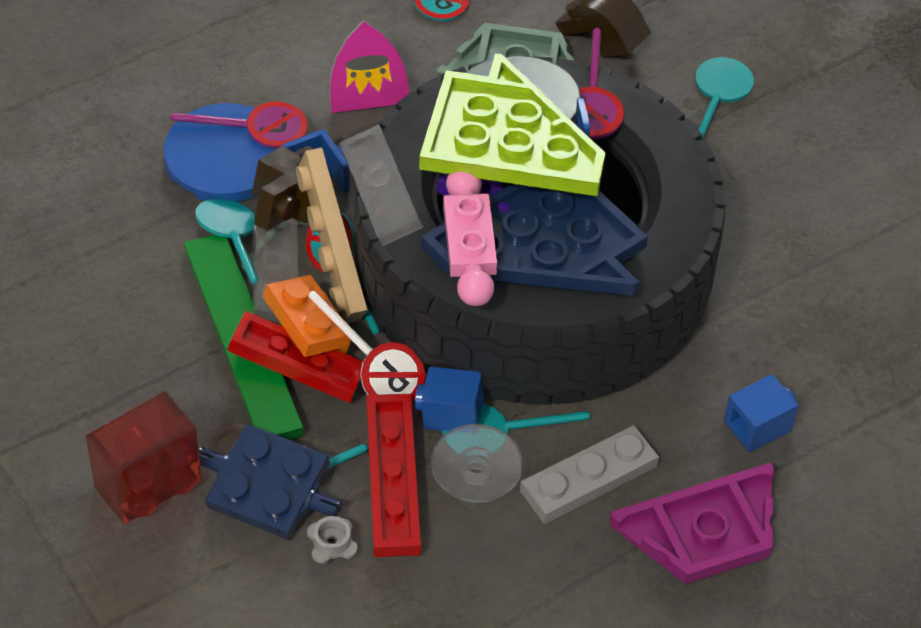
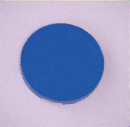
(214, 158)

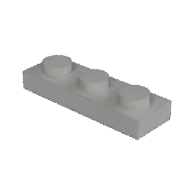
(588, 474)

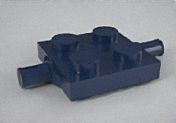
(268, 482)

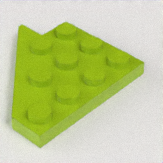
(508, 134)

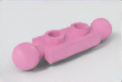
(470, 238)

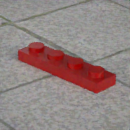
(393, 476)

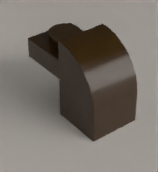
(618, 20)
(278, 189)

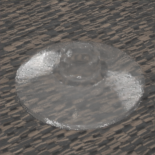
(481, 449)

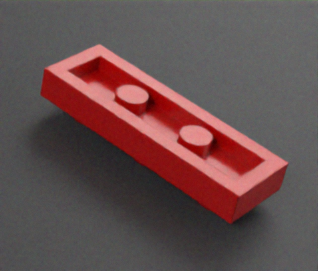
(274, 349)

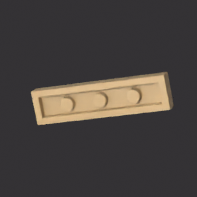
(335, 250)

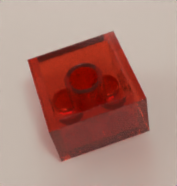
(144, 457)

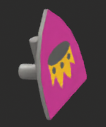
(367, 72)

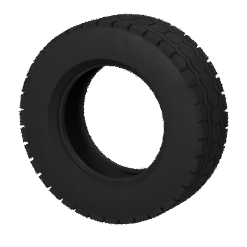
(554, 338)

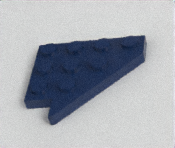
(556, 241)

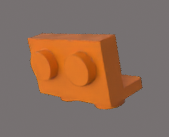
(302, 318)

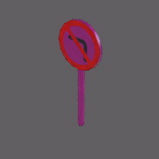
(602, 106)
(267, 124)

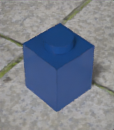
(450, 398)
(761, 412)

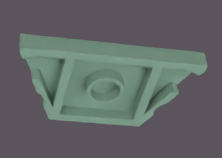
(508, 41)

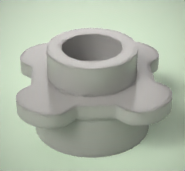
(331, 528)

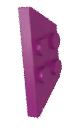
(705, 525)

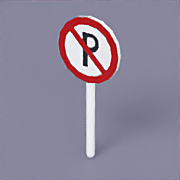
(388, 367)

